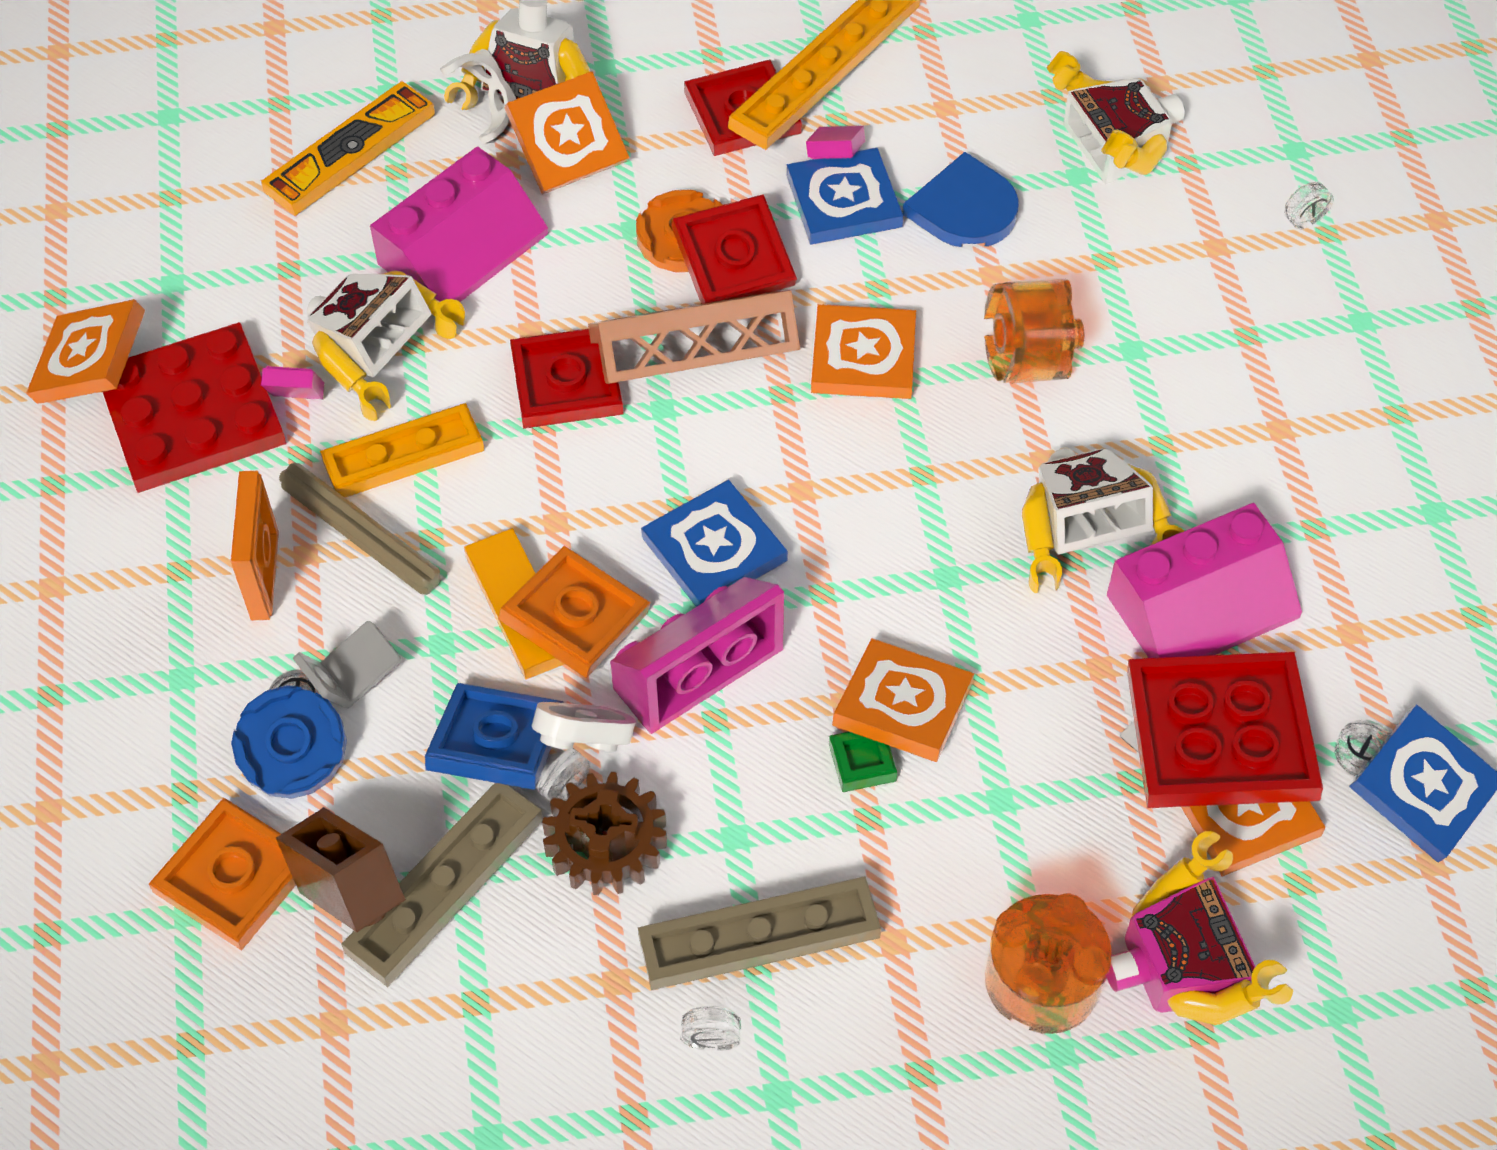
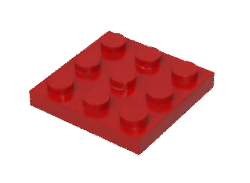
(192, 408)
(1223, 730)

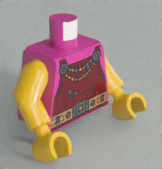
(1190, 948)

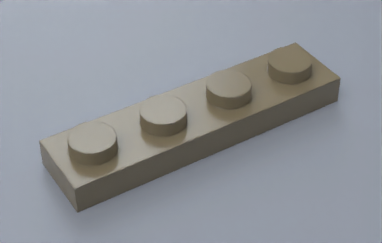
(445, 881)
(758, 933)

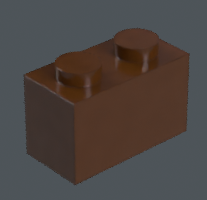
(341, 869)

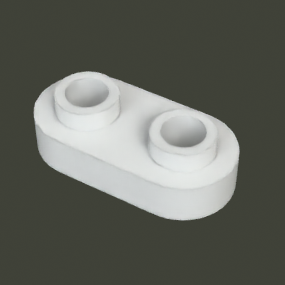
(578, 723)

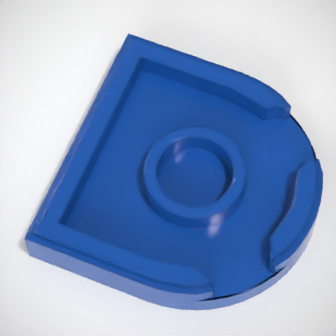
(965, 204)

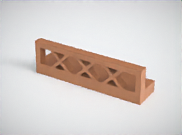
(694, 316)

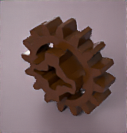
(610, 856)

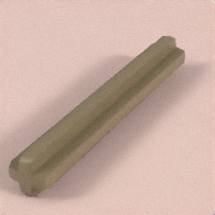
(360, 528)

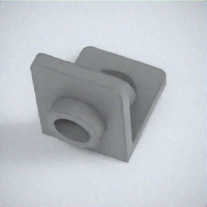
(352, 666)

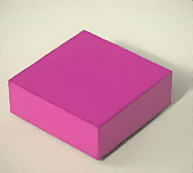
(835, 142)
(292, 382)

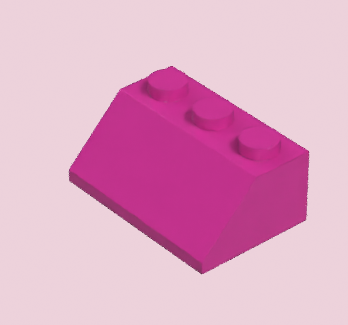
(459, 227)
(1206, 587)
(700, 651)

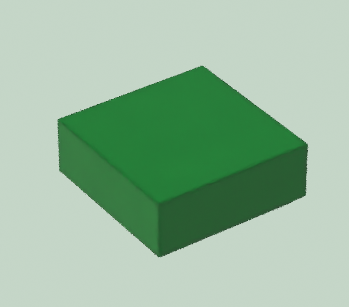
(861, 761)

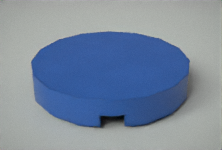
(289, 742)

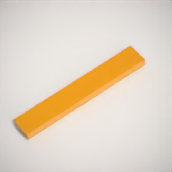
(817, 69)

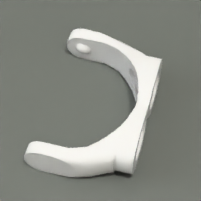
(472, 63)

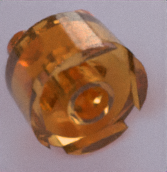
(1032, 331)
(1020, 955)

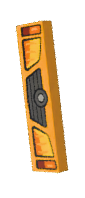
(347, 148)

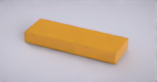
(402, 450)
(500, 572)

